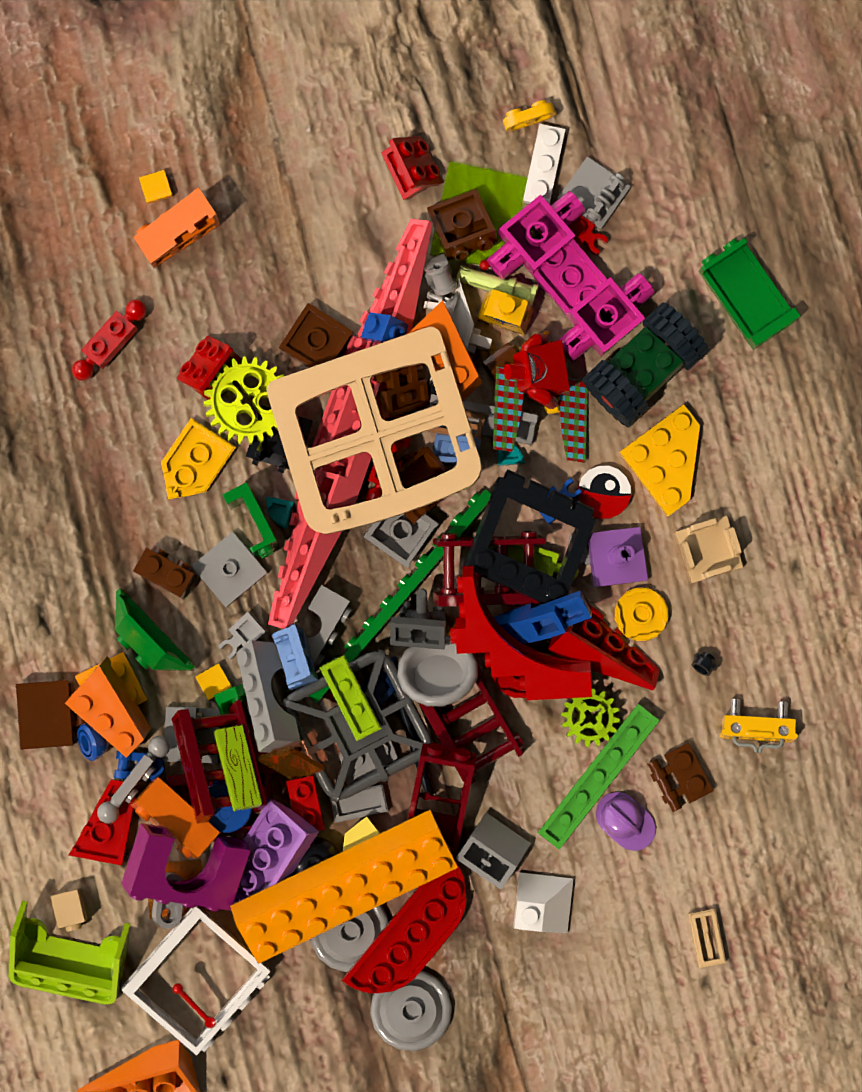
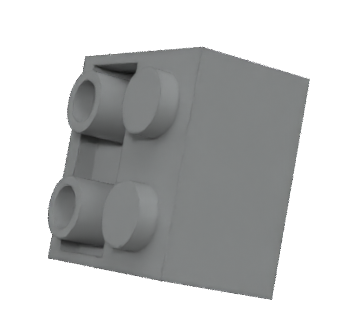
(493, 851)

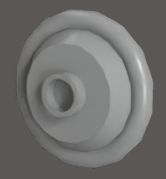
(437, 675)
(348, 941)
(413, 1014)

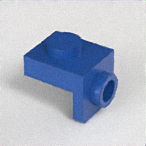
(383, 328)

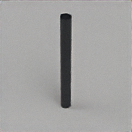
(411, 733)

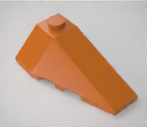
(158, 1069)

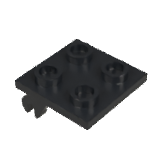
(271, 449)

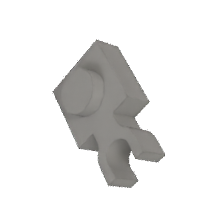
(244, 631)

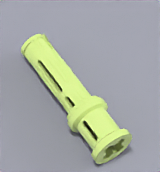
(488, 282)

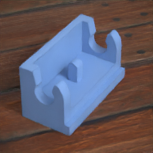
(295, 656)

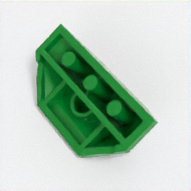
(146, 638)

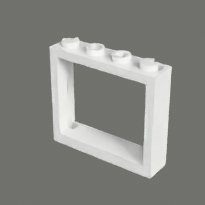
(223, 1017)

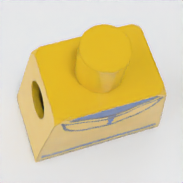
(505, 311)

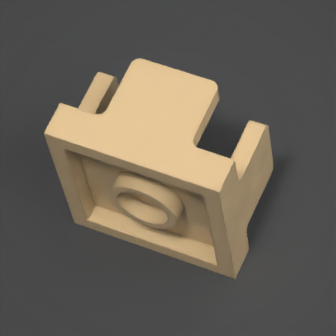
(709, 549)

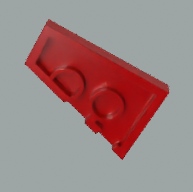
(102, 840)

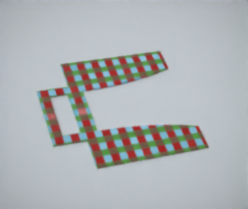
(572, 416)

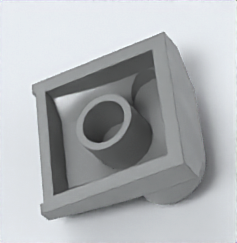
(400, 537)

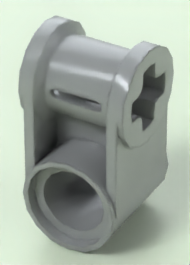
(439, 275)

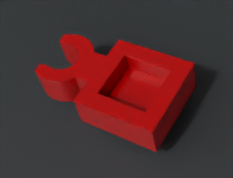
(583, 230)

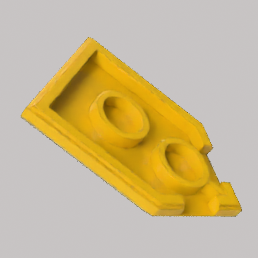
(194, 460)

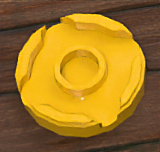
(641, 614)

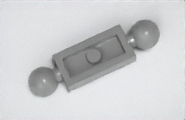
(109, 811)

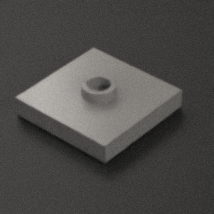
(229, 569)

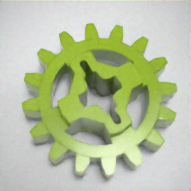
(598, 727)

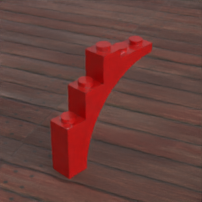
(539, 673)

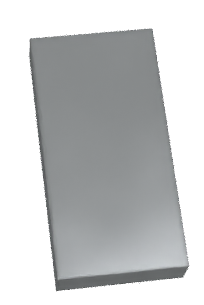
(362, 804)

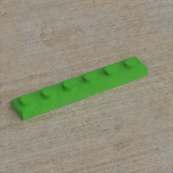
(598, 776)

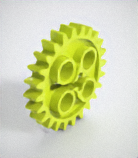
(226, 413)

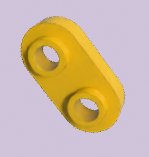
(520, 119)

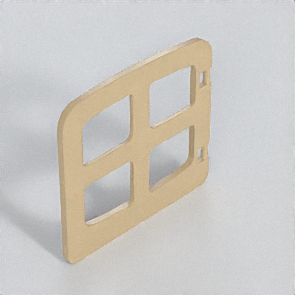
(375, 433)

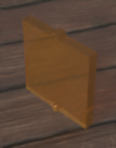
(290, 763)

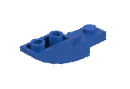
(546, 620)

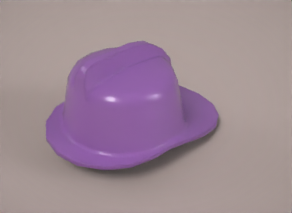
(625, 821)

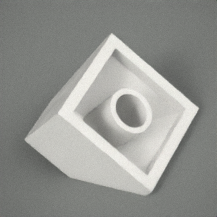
(543, 903)

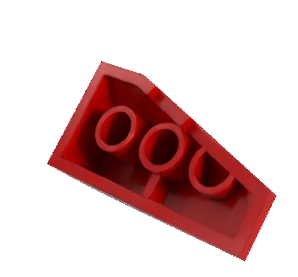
(606, 651)

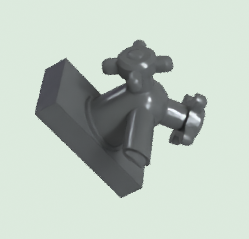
(418, 626)

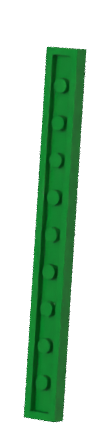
(408, 586)

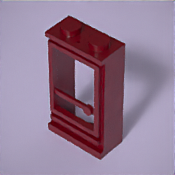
(460, 758)

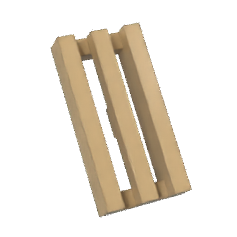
(702, 915)

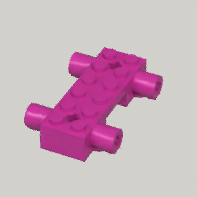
(570, 275)

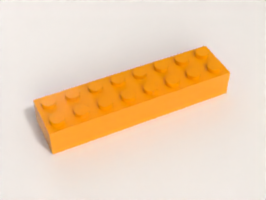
(343, 887)

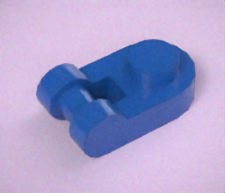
(123, 765)

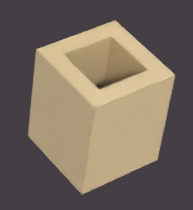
(69, 909)

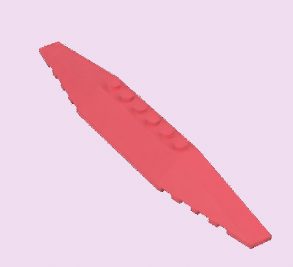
(343, 479)

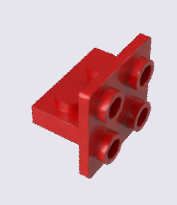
(411, 165)
(205, 364)

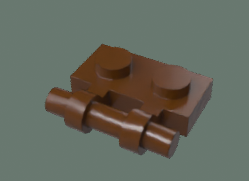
(405, 396)
(687, 773)

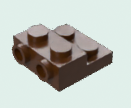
(462, 225)

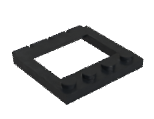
(517, 575)

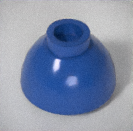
(91, 742)

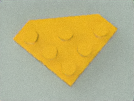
(666, 459)

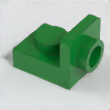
(228, 697)

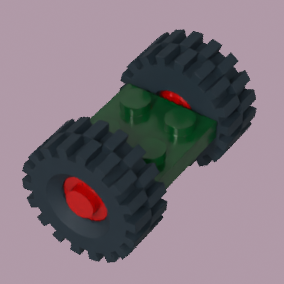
(645, 364)

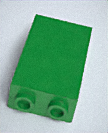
(747, 293)

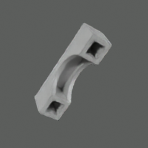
(271, 724)

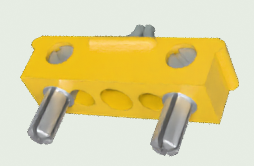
(759, 728)

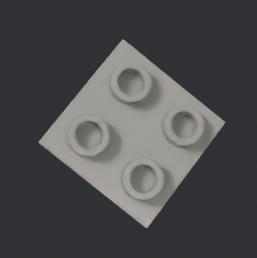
(597, 191)

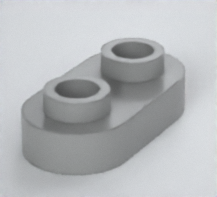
(174, 909)

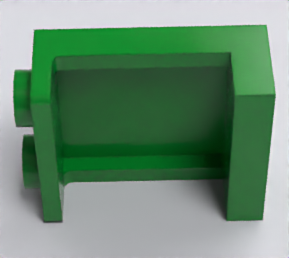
(241, 495)

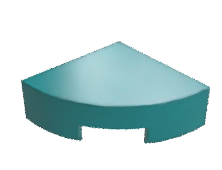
(507, 458)
(279, 511)

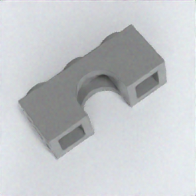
(331, 610)

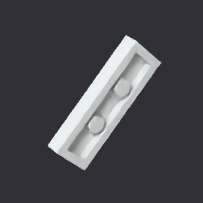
(544, 163)

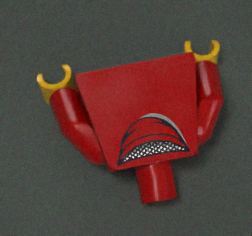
(540, 371)

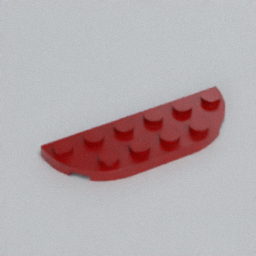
(411, 936)

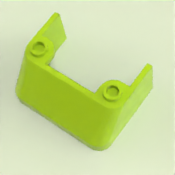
(64, 964)

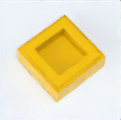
(155, 187)
(213, 681)

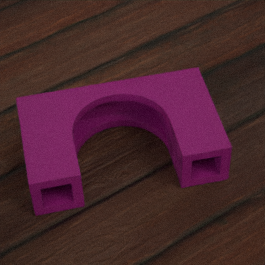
(211, 888)

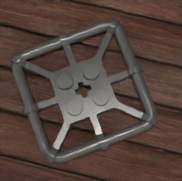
(344, 737)

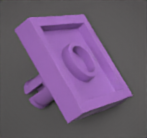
(617, 557)

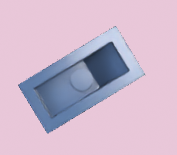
(444, 449)

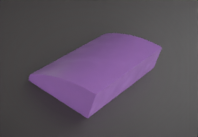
(276, 846)

